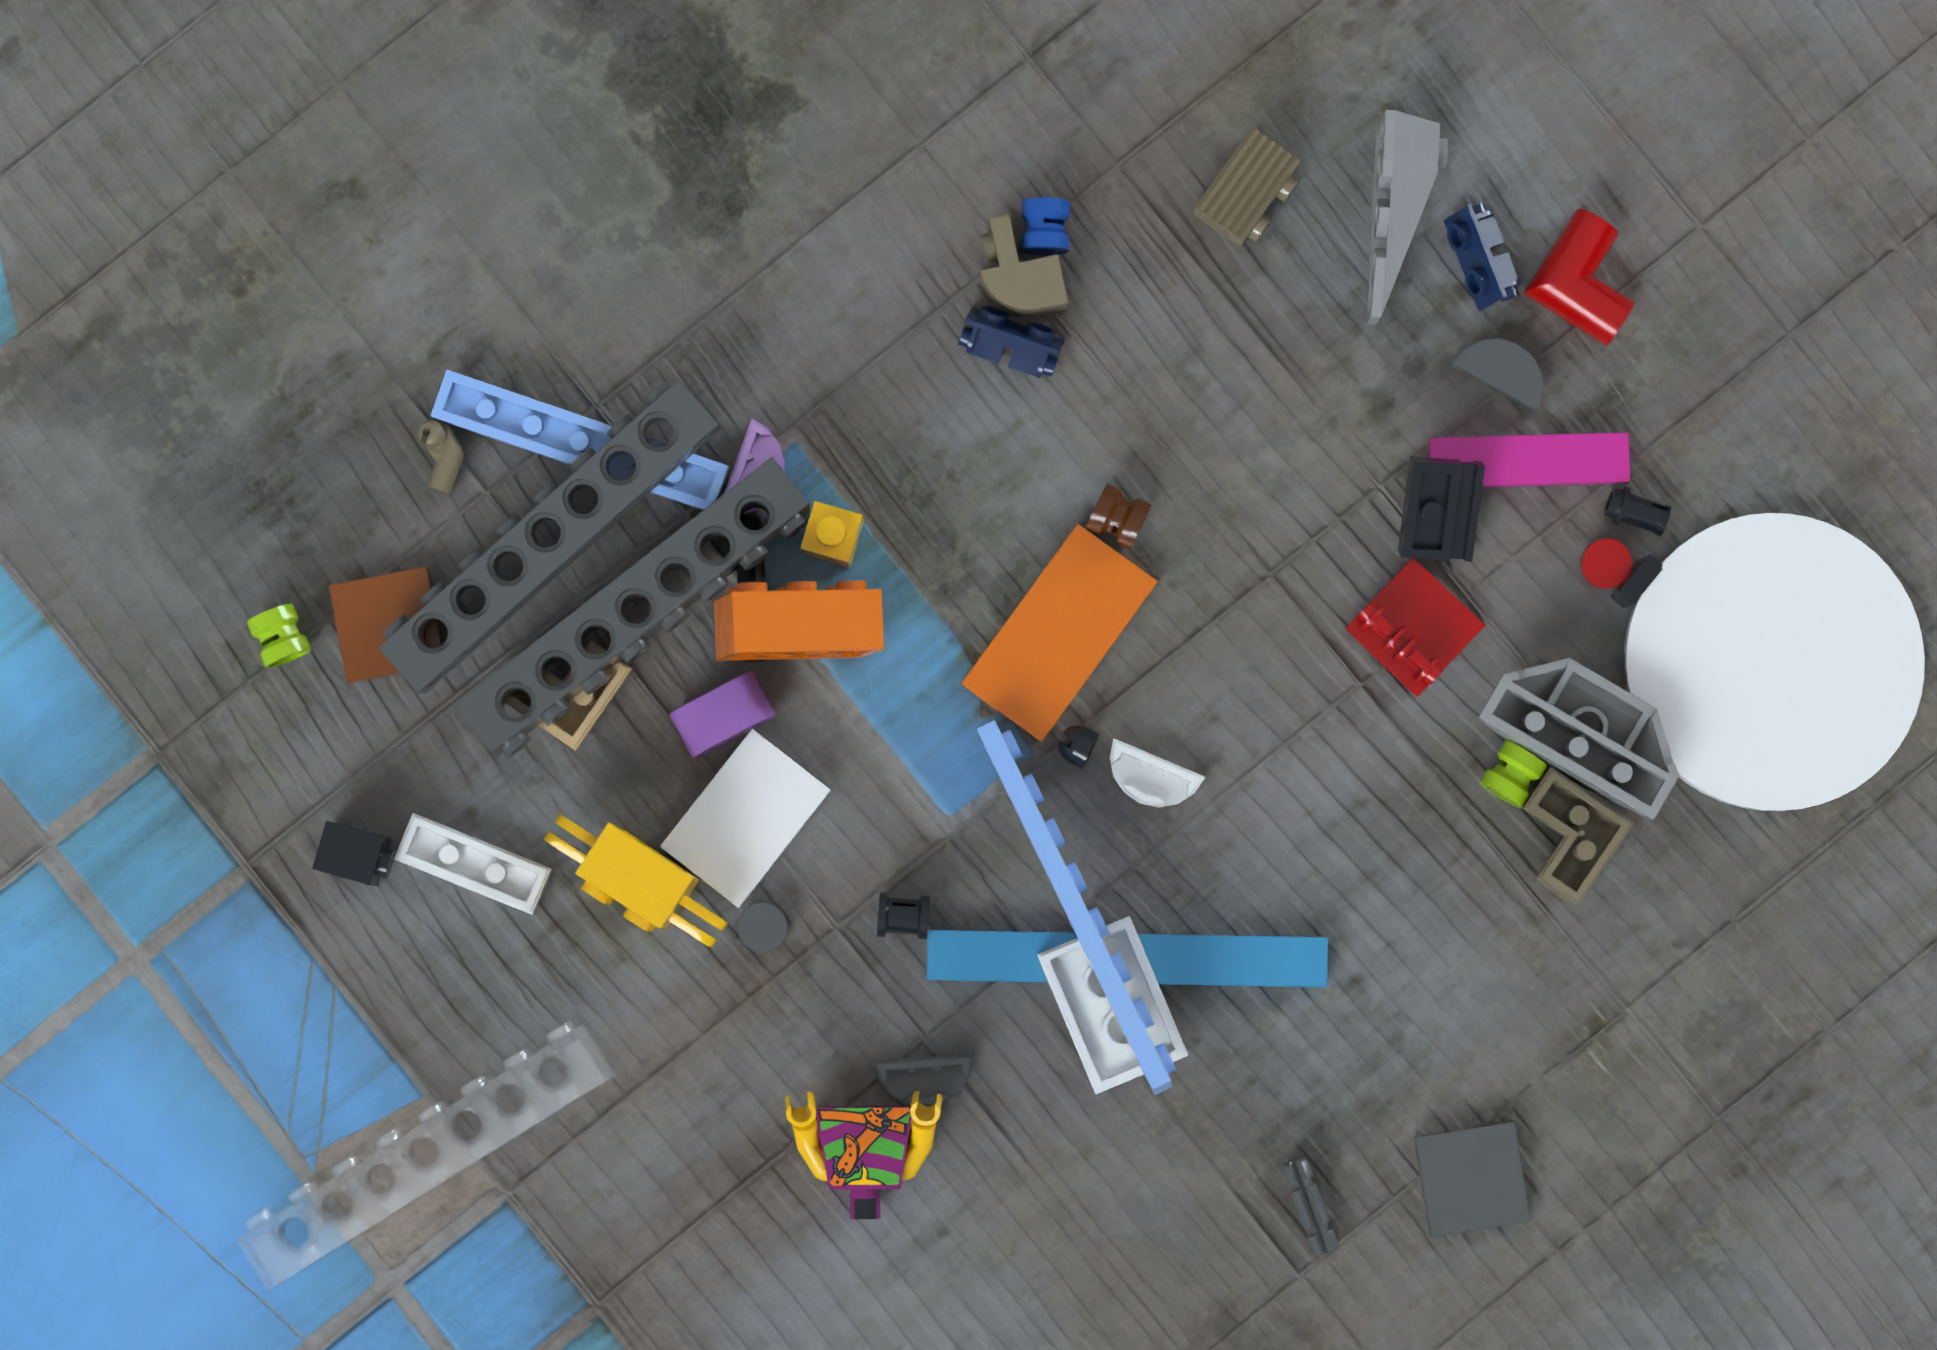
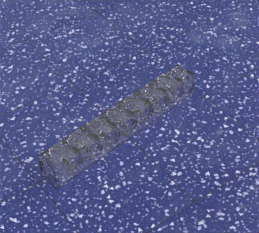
(279, 1259)

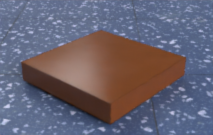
(367, 609)

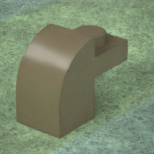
(1018, 287)

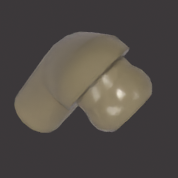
(446, 452)

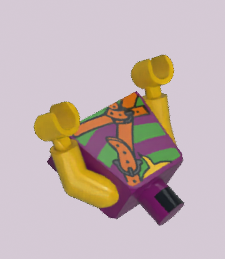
(864, 1146)

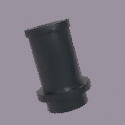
(1636, 511)

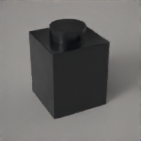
(354, 854)

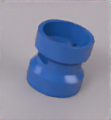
(1045, 226)

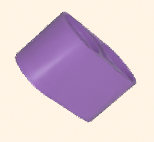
(722, 714)

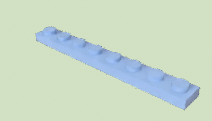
(1086, 924)

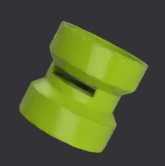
(279, 635)
(1513, 774)

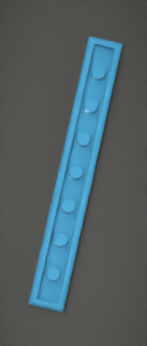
(1173, 958)

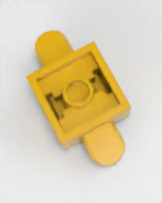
(637, 878)

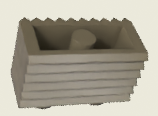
(1247, 188)

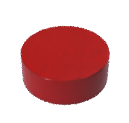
(1606, 563)

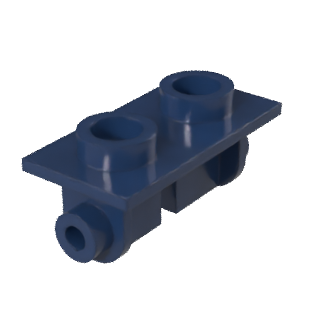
(1472, 235)
(1029, 343)

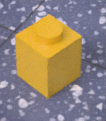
(832, 534)

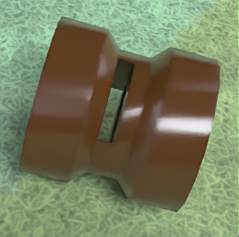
(1118, 516)

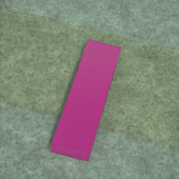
(1542, 458)

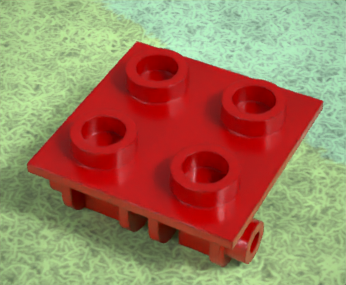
(1415, 627)

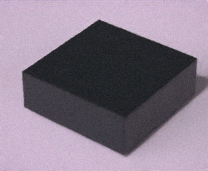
(1637, 582)

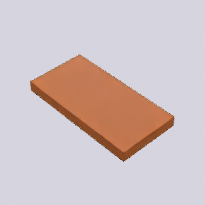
(1059, 633)

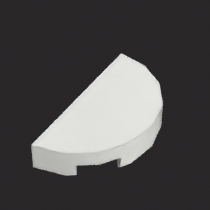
(1150, 778)

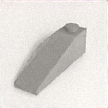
(1403, 176)

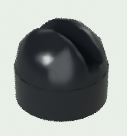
(1081, 747)

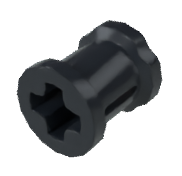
(903, 916)

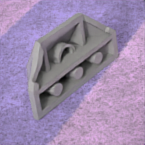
(1586, 732)

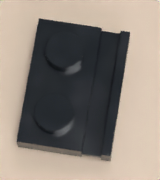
(1440, 509)

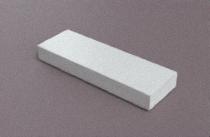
(473, 864)

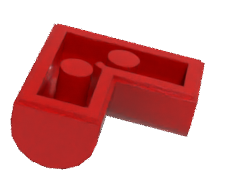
(1567, 281)

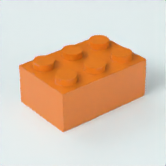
(798, 622)

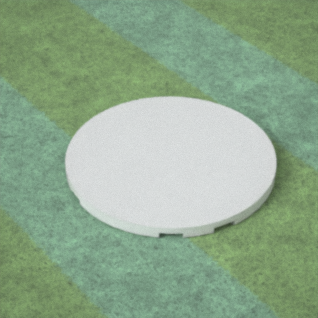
(1777, 661)

